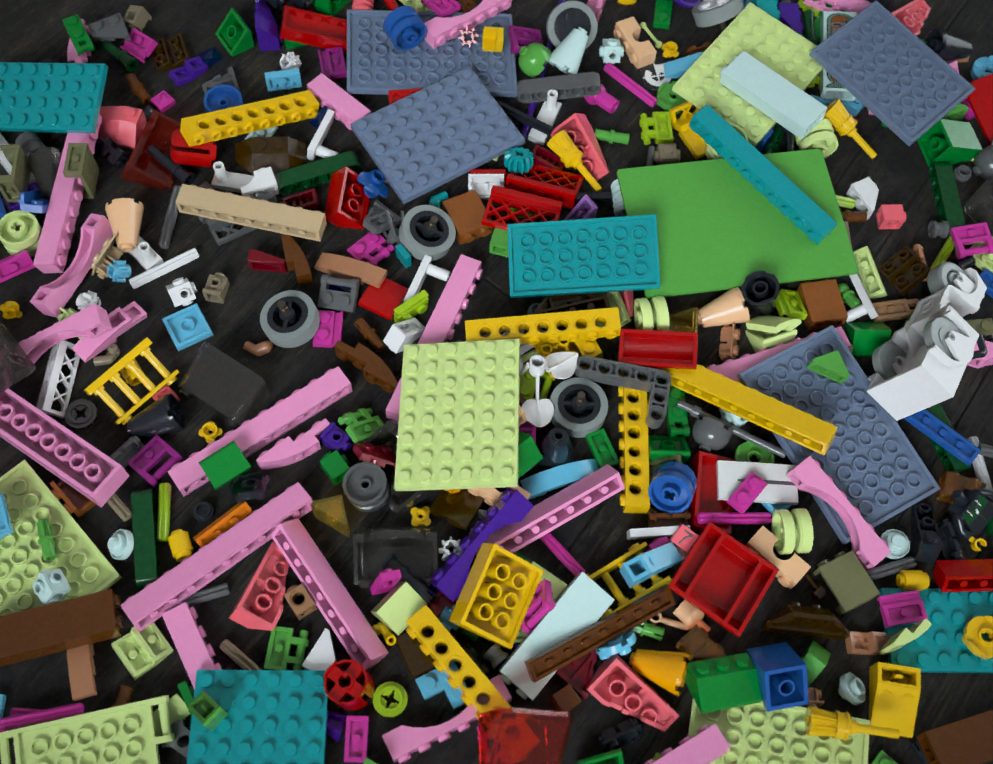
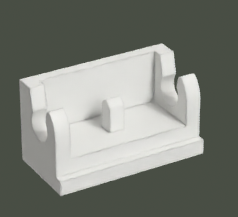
(483, 183)

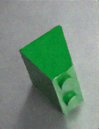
(949, 142)

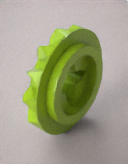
(386, 690)

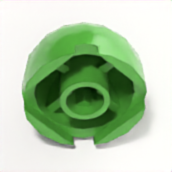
(532, 58)

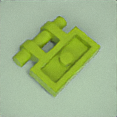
(661, 128)

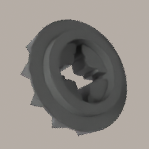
(80, 405)

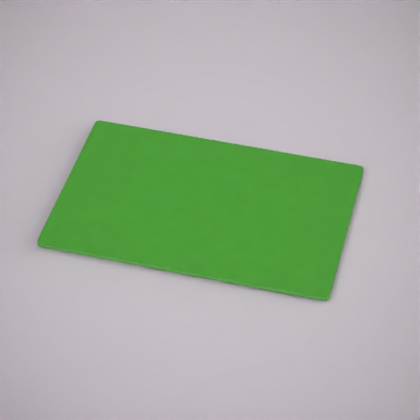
(722, 229)

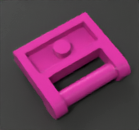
(969, 235)
(539, 606)

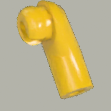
(387, 634)

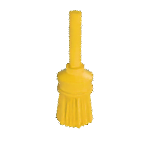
(846, 125)
(571, 156)
(840, 725)

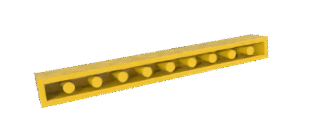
(755, 407)

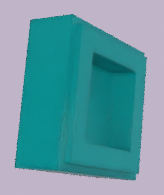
(403, 255)

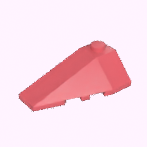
(913, 15)
(122, 125)
(583, 136)
(263, 597)
(623, 689)

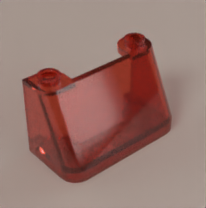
(144, 168)
(522, 736)

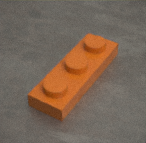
(223, 523)

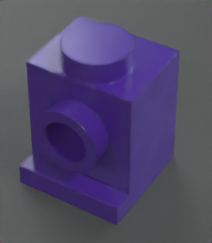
(330, 434)

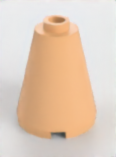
(125, 222)
(724, 310)

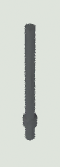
(696, 411)

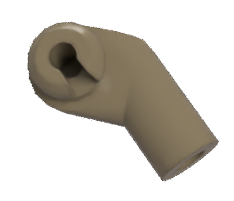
(109, 358)

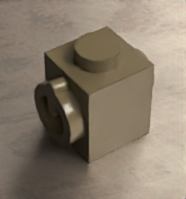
(666, 154)

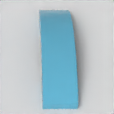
(558, 477)

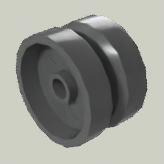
(369, 476)

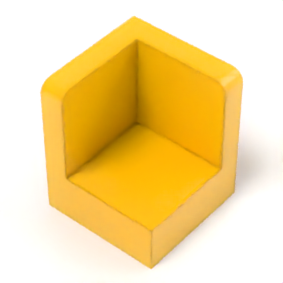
(492, 39)

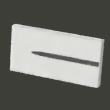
(778, 489)

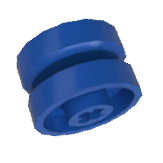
(404, 28)
(222, 97)
(672, 487)

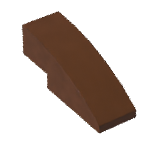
(296, 260)

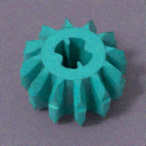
(518, 160)

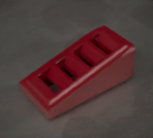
(548, 155)
(305, 195)
(265, 262)

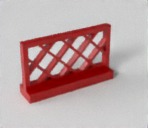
(549, 189)
(522, 201)

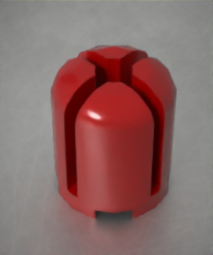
(197, 155)
(348, 696)

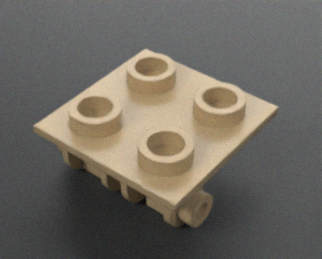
(106, 257)

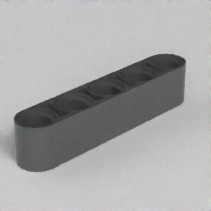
(566, 85)

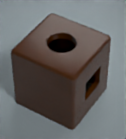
(566, 699)

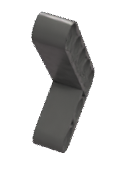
(630, 381)

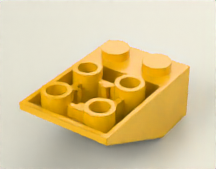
(582, 347)
(894, 696)

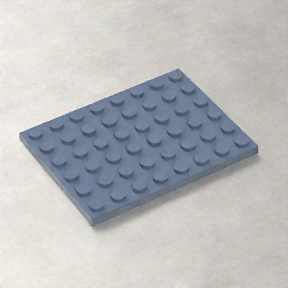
(892, 72)
(437, 134)

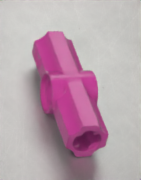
(604, 100)

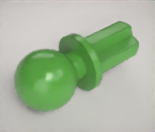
(848, 296)

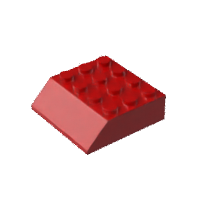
(723, 578)

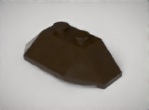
(272, 152)
(572, 302)
(806, 622)

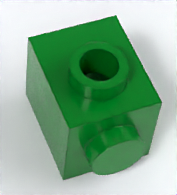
(335, 466)

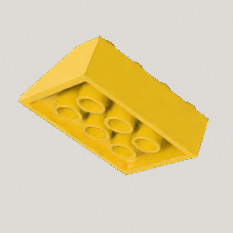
(496, 595)

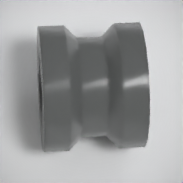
(938, 229)
(496, 656)

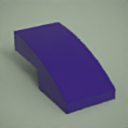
(191, 70)

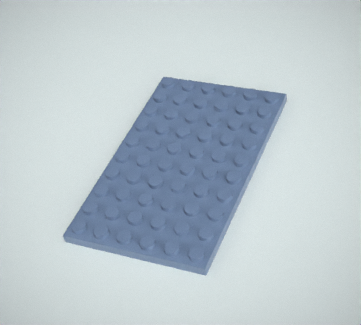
(378, 66)
(869, 452)

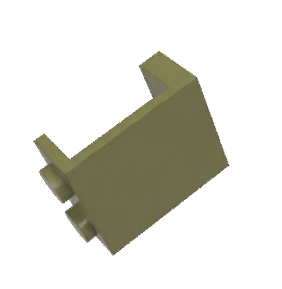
(82, 165)
(18, 181)
(847, 581)

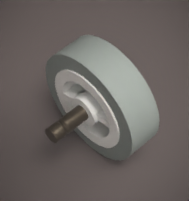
(716, 12)

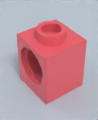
(890, 216)

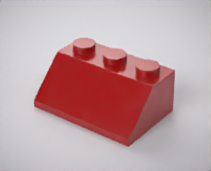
(346, 200)

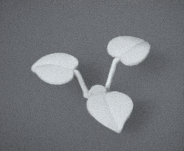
(562, 366)

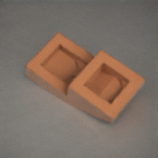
(866, 643)

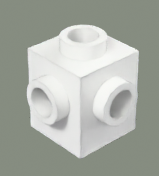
(184, 298)

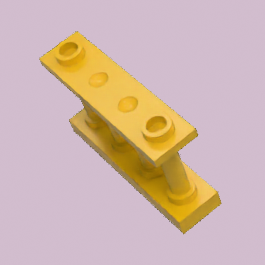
(113, 375)
(634, 551)

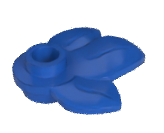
(373, 183)

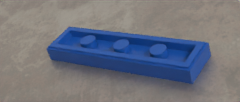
(944, 436)

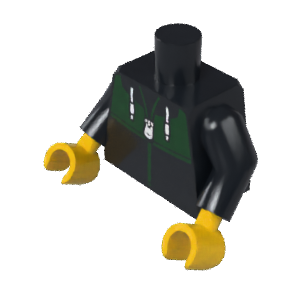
(971, 513)

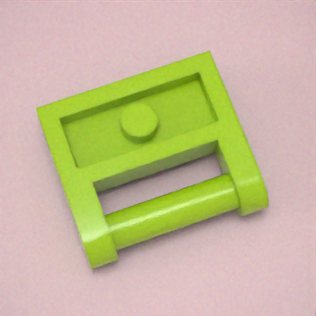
(528, 385)

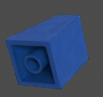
(780, 676)

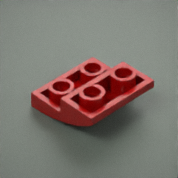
(383, 299)

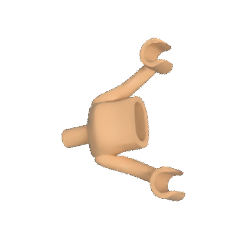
(687, 614)

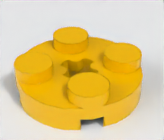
(973, 639)

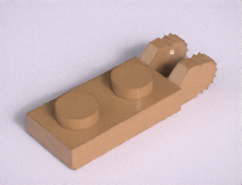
(894, 309)

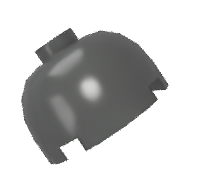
(984, 163)
(710, 434)

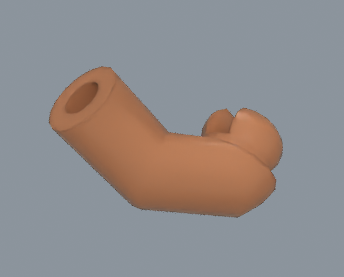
(258, 349)

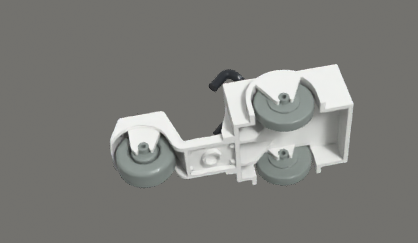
(933, 348)

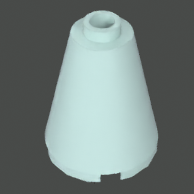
(570, 52)

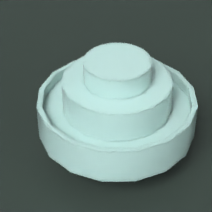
(897, 543)
(121, 544)
(852, 688)

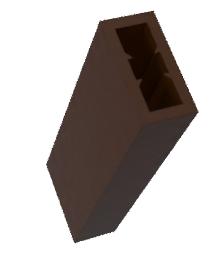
(60, 626)
(960, 742)

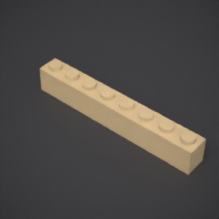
(251, 212)

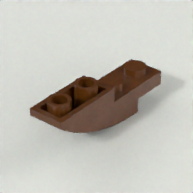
(373, 367)

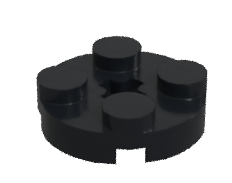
(250, 487)

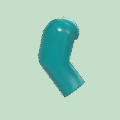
(437, 199)

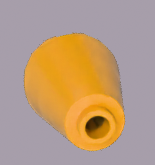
(661, 668)

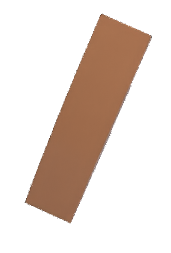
(350, 268)
(81, 671)

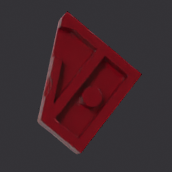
(375, 454)
(579, 673)

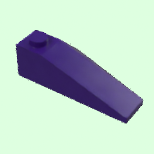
(266, 27)

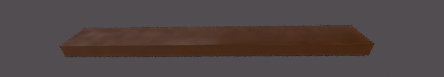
(599, 633)

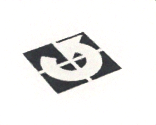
(654, 76)

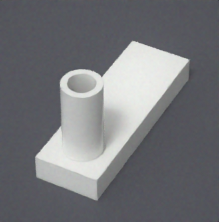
(548, 115)
(315, 146)
(228, 180)
(145, 255)
(425, 269)
(867, 306)
(655, 532)

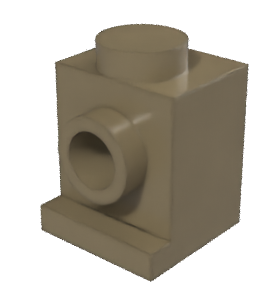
(136, 18)
(216, 288)

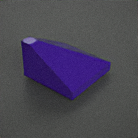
(335, 725)

